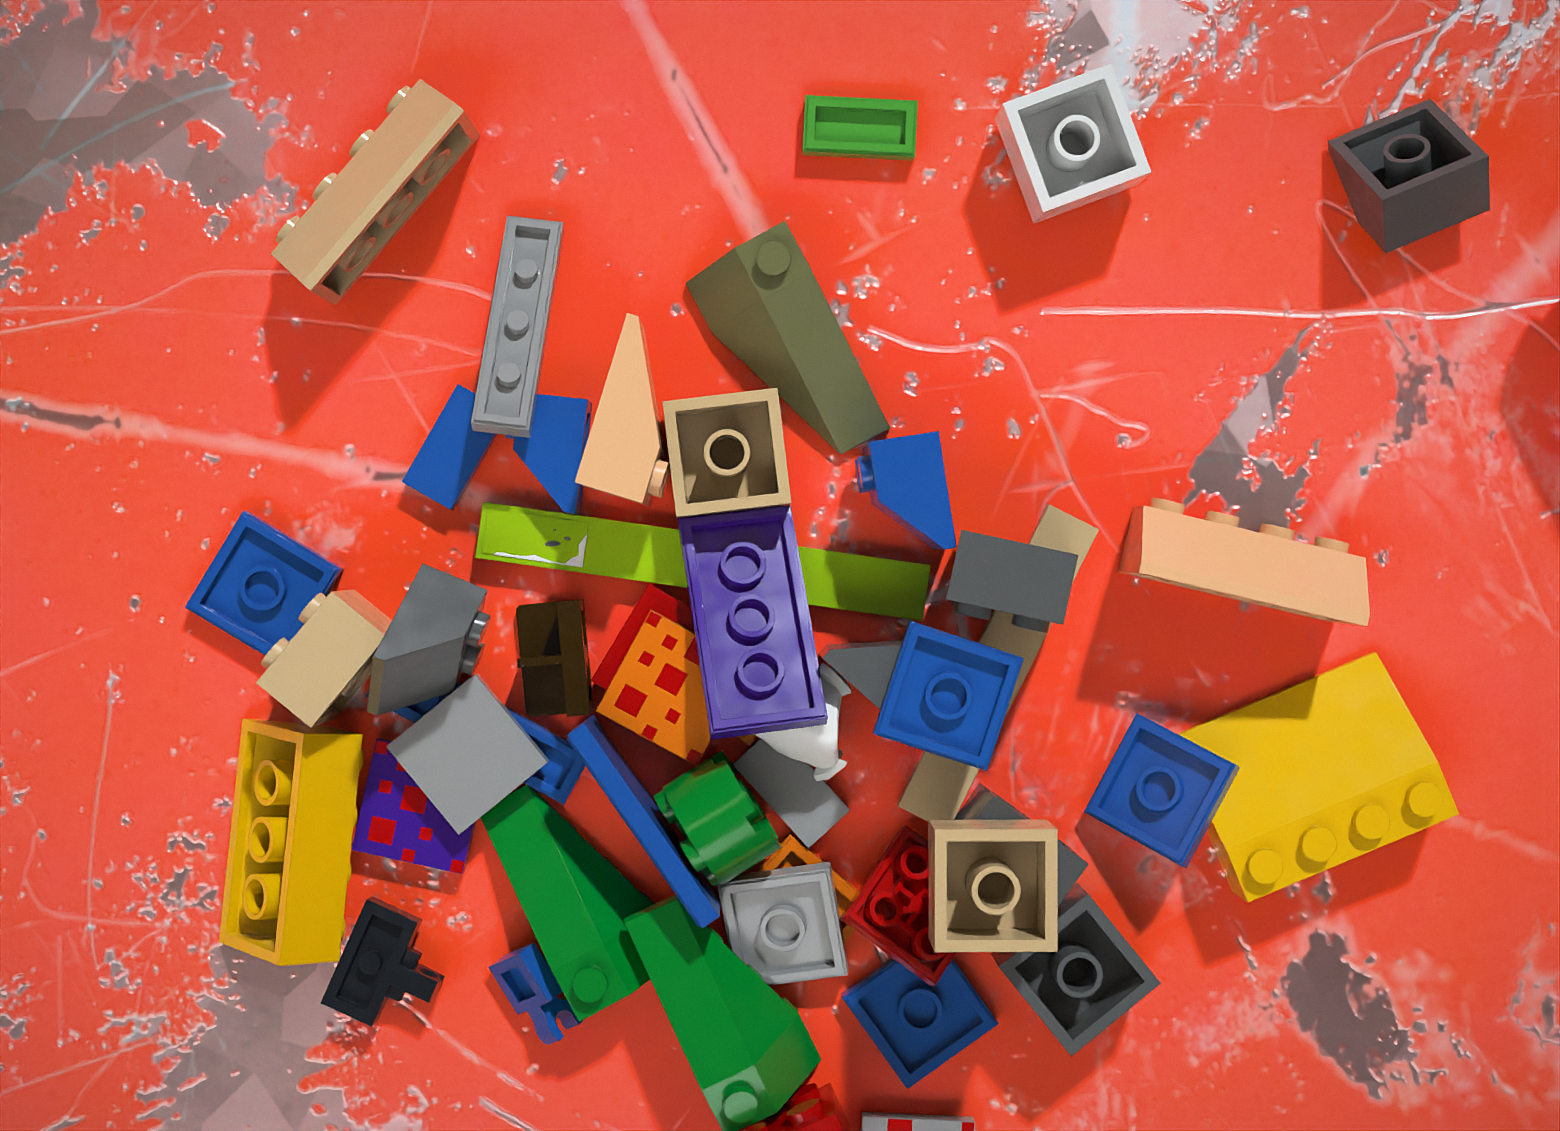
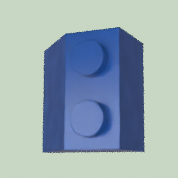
(909, 485)

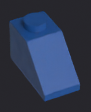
(557, 447)

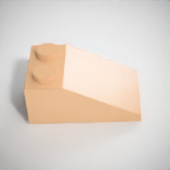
(626, 434)

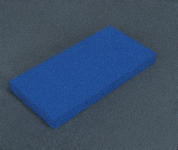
(644, 820)

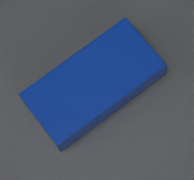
(450, 452)

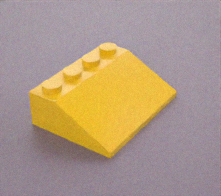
(1320, 777)

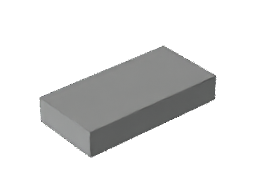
(792, 791)

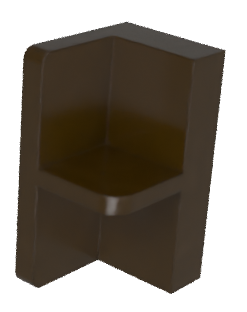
(555, 658)

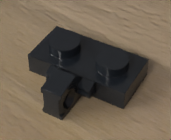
(380, 964)

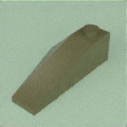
(778, 323)

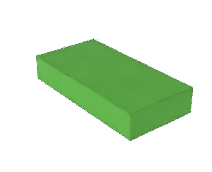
(860, 127)

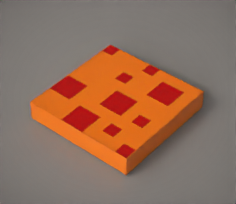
(661, 689)

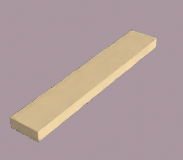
(939, 783)

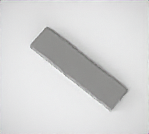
(518, 327)

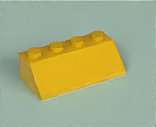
(291, 841)

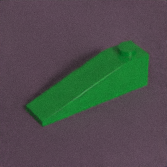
(570, 899)
(732, 1026)

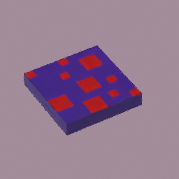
(402, 820)

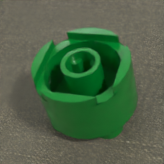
(718, 819)

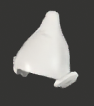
(817, 743)

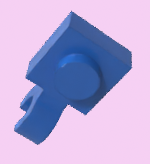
(533, 988)

